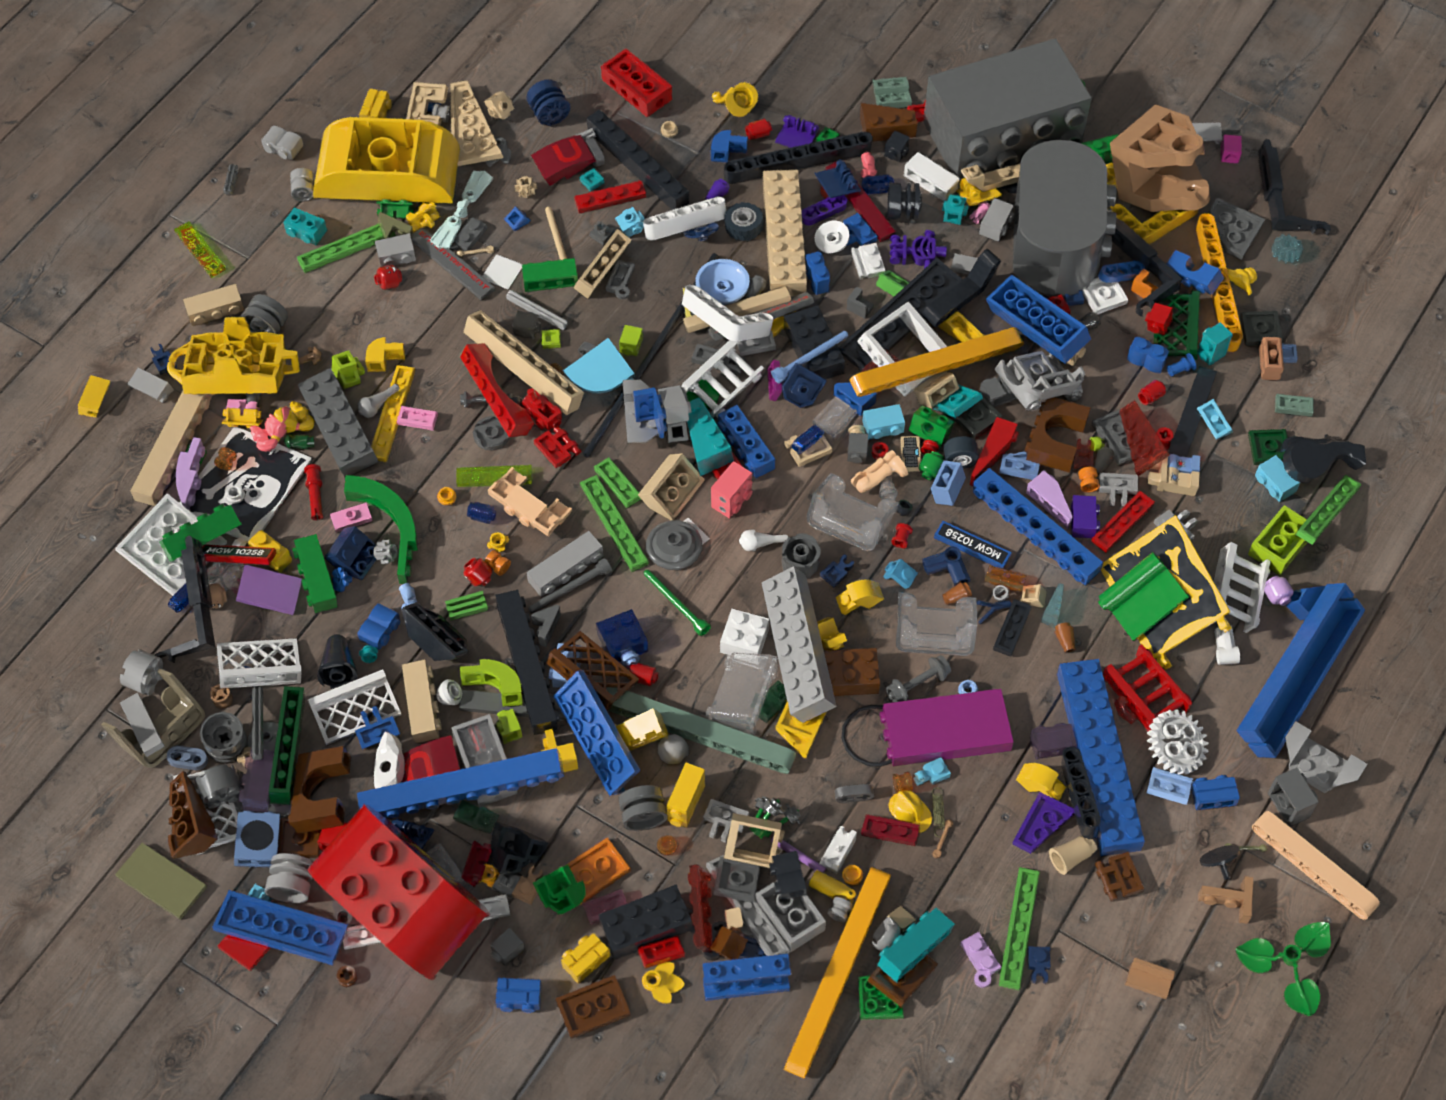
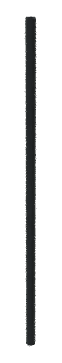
(639, 372)

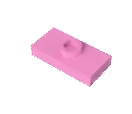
(417, 418)
(351, 517)

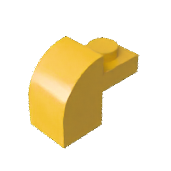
(380, 351)
(859, 593)
(829, 634)
(567, 751)
(1038, 777)

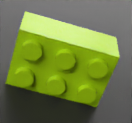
(1279, 540)

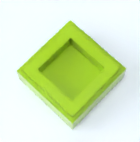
(551, 339)

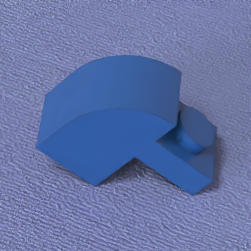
(724, 143)

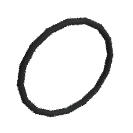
(846, 745)

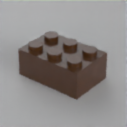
(853, 671)

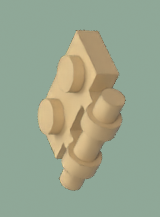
(816, 451)

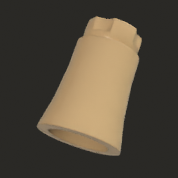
(1071, 853)

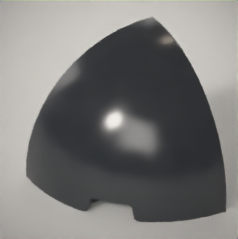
(514, 848)

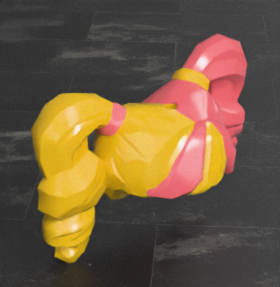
(280, 423)

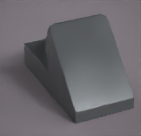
(547, 621)

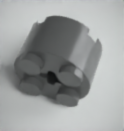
(802, 553)
(219, 785)

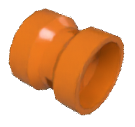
(1089, 479)
(497, 562)

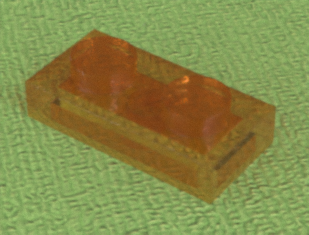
(1007, 578)

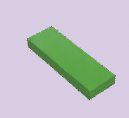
(617, 482)

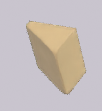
(1034, 595)
(734, 918)
(902, 918)

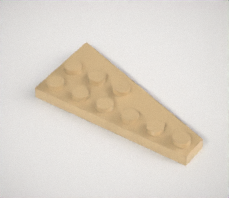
(470, 127)

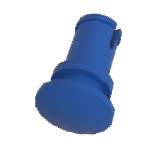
(1183, 365)

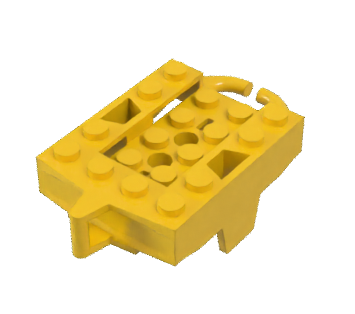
(233, 361)

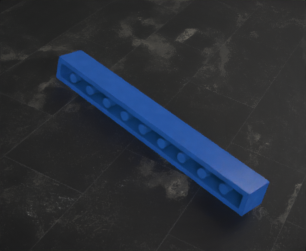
(464, 784)

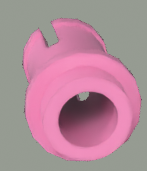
(980, 212)

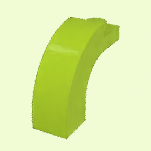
(497, 675)

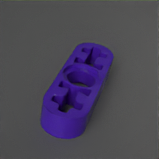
(818, 215)

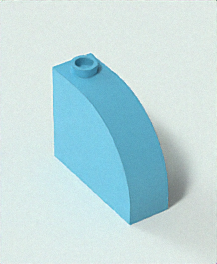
(600, 369)

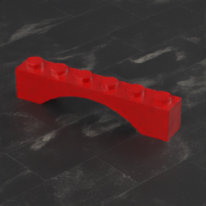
(512, 416)

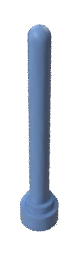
(780, 374)

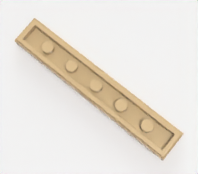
(744, 307)

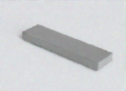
(142, 724)

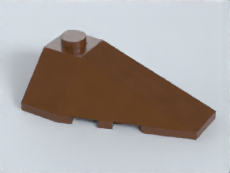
(191, 824)

